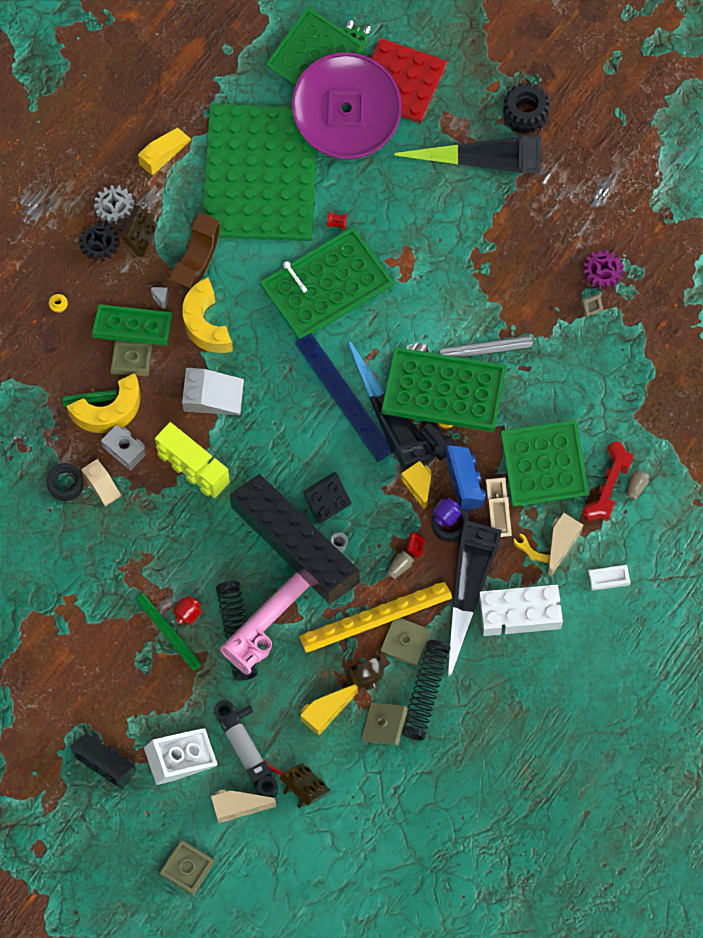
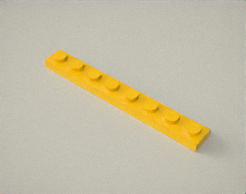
(375, 617)

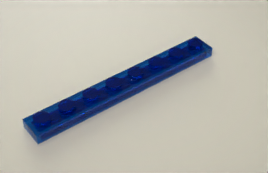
(344, 397)

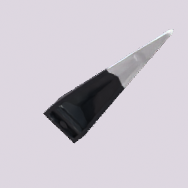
(474, 559)

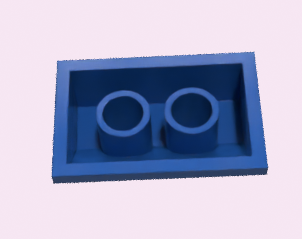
(465, 478)

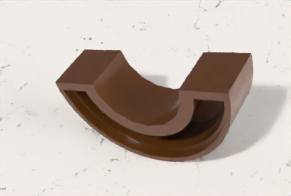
(199, 251)

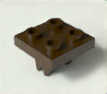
(137, 230)
(304, 784)

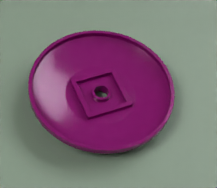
(349, 81)

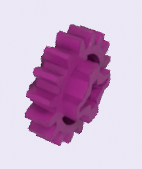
(606, 276)

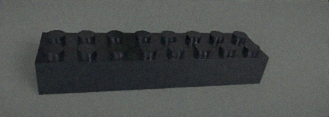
(295, 539)

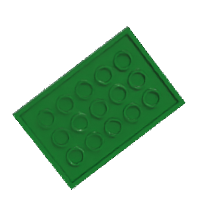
(337, 281)
(444, 389)

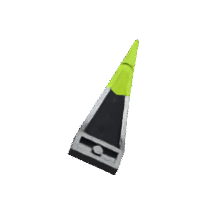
(508, 154)

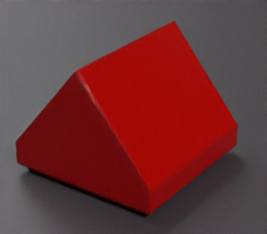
(414, 545)

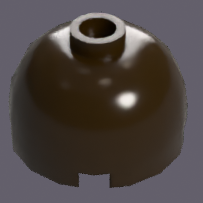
(366, 673)

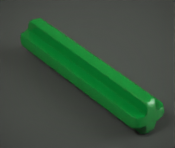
(95, 397)

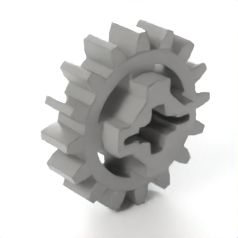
(104, 204)

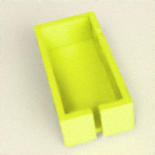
(191, 460)

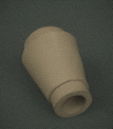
(637, 484)
(400, 564)

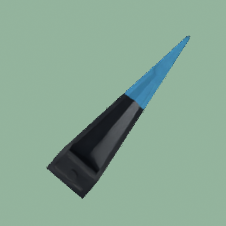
(400, 433)

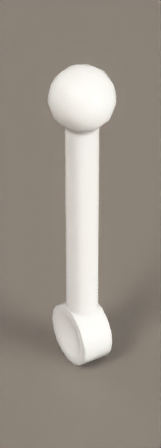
(286, 264)

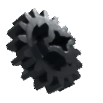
(95, 248)

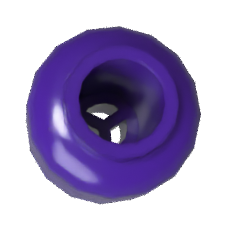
(446, 512)

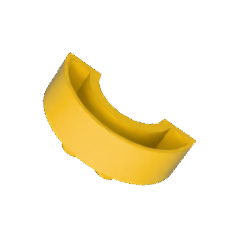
(203, 334)
(106, 418)

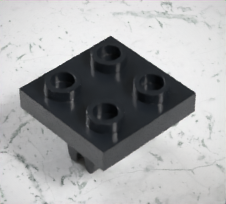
(327, 497)

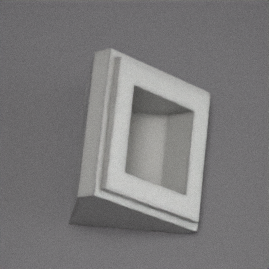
(160, 296)

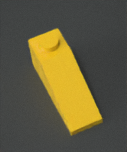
(162, 150)
(325, 709)

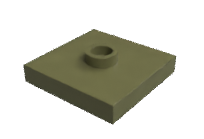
(131, 358)
(405, 641)
(384, 724)
(187, 867)

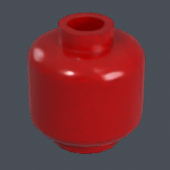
(187, 610)

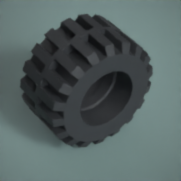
(526, 120)

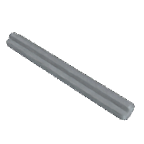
(487, 347)

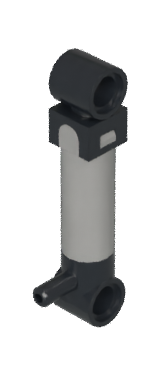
(244, 747)

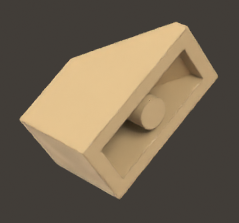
(100, 482)

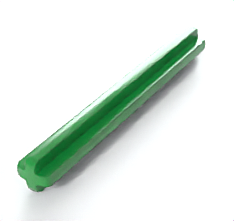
(168, 632)

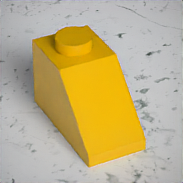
(418, 482)

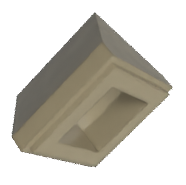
(592, 305)

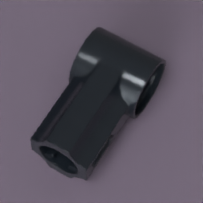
(437, 440)

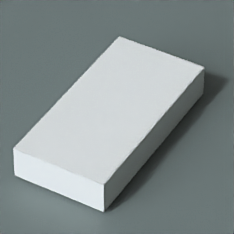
(609, 577)

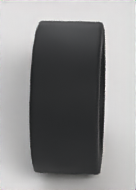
(63, 468)
(448, 537)

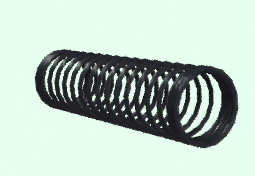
(237, 675)
(421, 734)

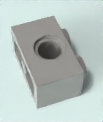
(128, 457)

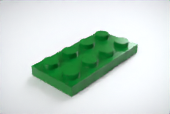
(132, 325)

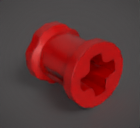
(341, 220)

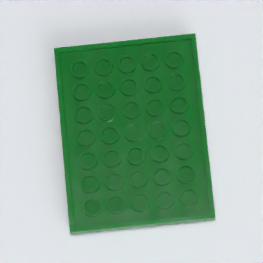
(259, 174)

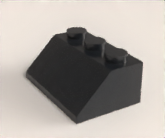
(103, 760)

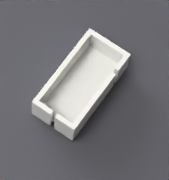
(520, 610)

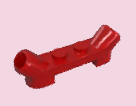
(604, 506)

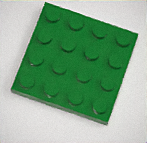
(309, 41)
(544, 463)

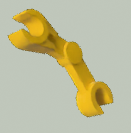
(533, 555)

